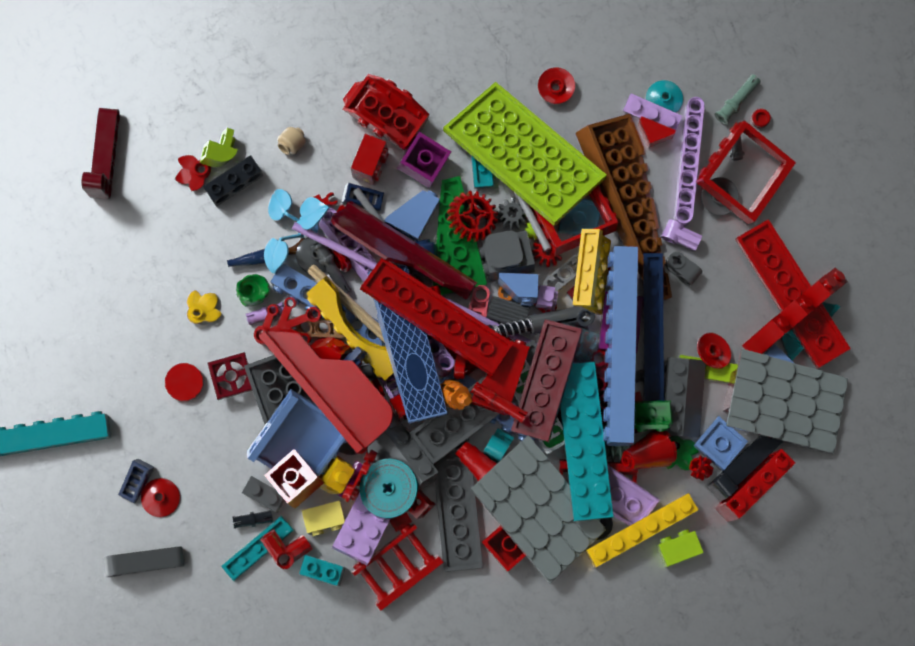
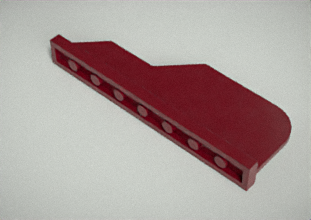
(399, 249)

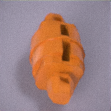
(455, 394)

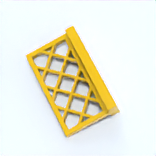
(591, 271)

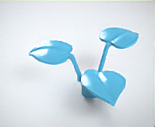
(311, 213)

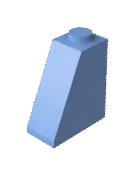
(414, 215)

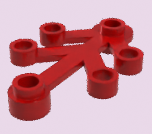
(284, 324)
(351, 491)

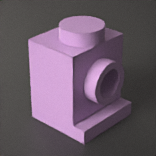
(546, 298)

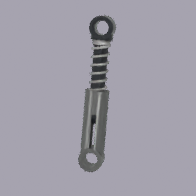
(535, 322)

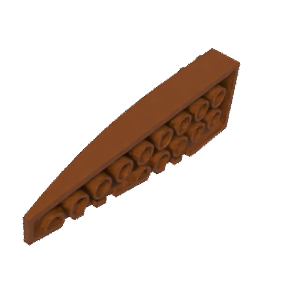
(619, 153)

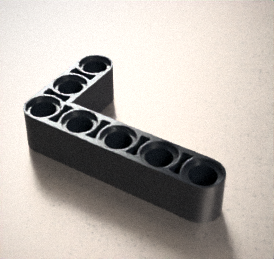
(727, 481)

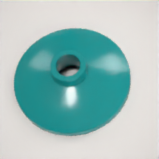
(662, 87)

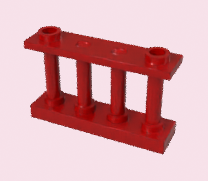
(399, 586)

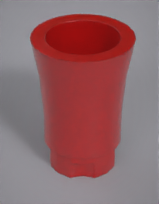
(475, 460)

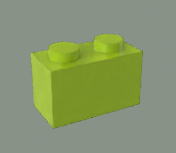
(679, 548)

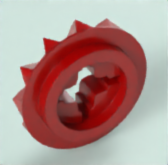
(341, 261)

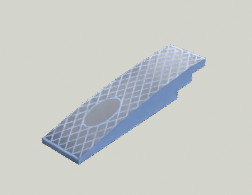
(411, 364)

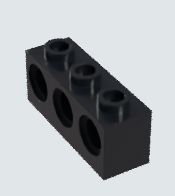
(233, 181)

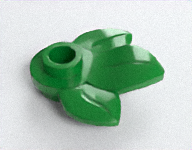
(684, 452)

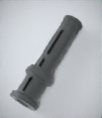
(327, 259)

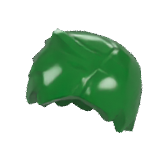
(252, 290)

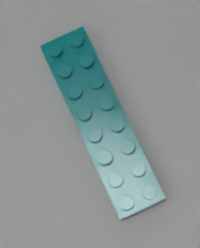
(585, 445)

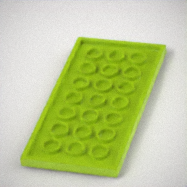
(524, 153)

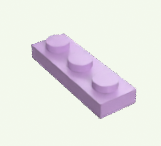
(641, 107)

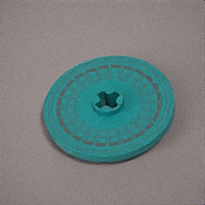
(403, 488)

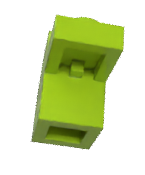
(219, 154)

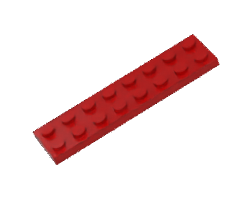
(786, 283)
(436, 316)

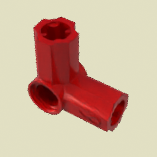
(294, 550)

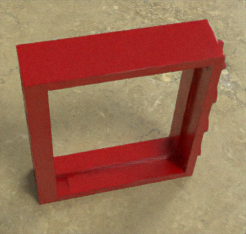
(602, 205)
(751, 215)
(755, 485)

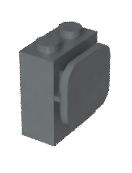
(507, 254)

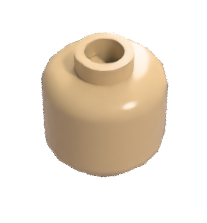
(291, 140)

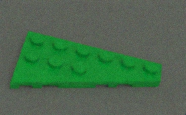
(450, 248)

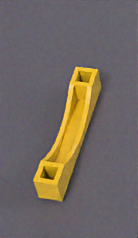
(327, 299)
(641, 530)

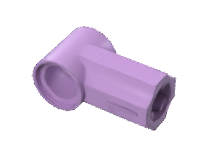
(676, 233)

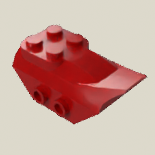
(386, 110)

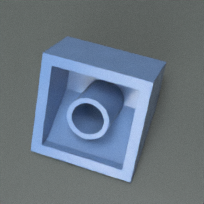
(520, 287)

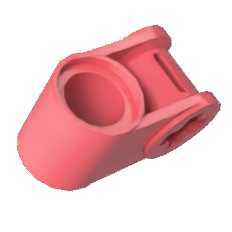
(480, 305)

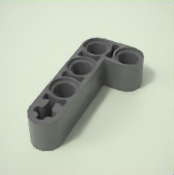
(143, 561)

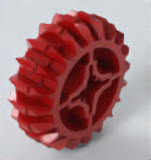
(472, 202)

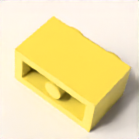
(323, 518)

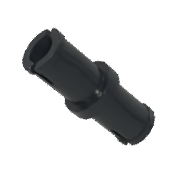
(252, 519)

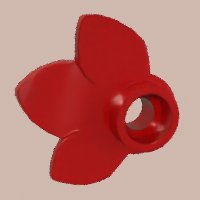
(190, 172)

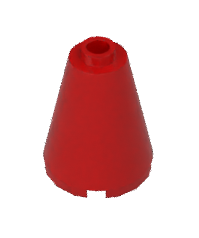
(650, 452)

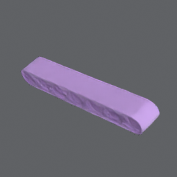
(693, 154)

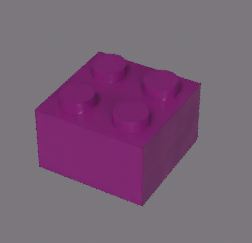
(424, 160)

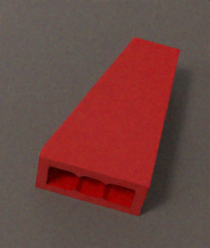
(506, 376)

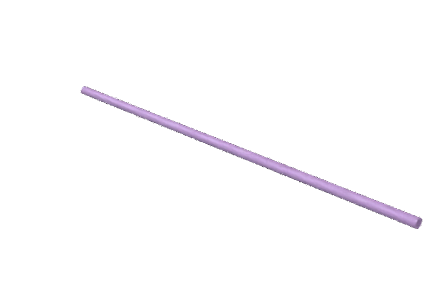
(371, 264)

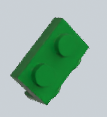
(652, 415)

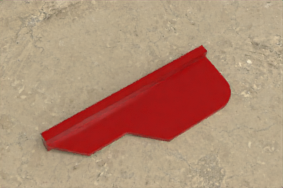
(336, 388)

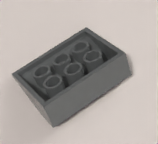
(271, 385)

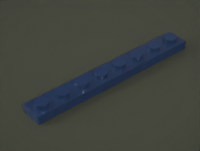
(653, 327)

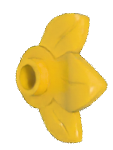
(204, 305)

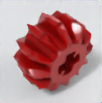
(538, 251)

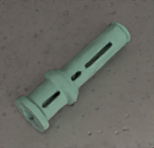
(732, 105)

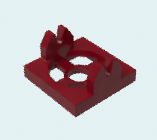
(214, 367)

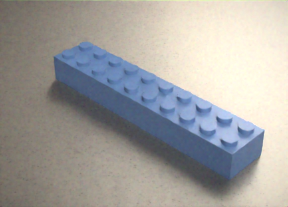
(622, 346)

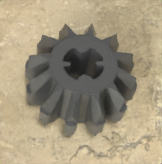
(504, 212)

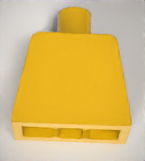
(337, 475)

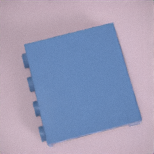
(301, 427)

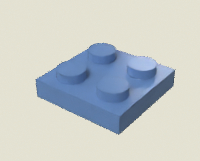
(720, 443)

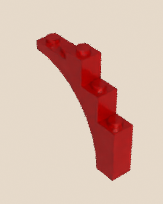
(796, 311)

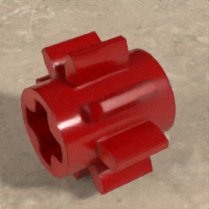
(701, 468)

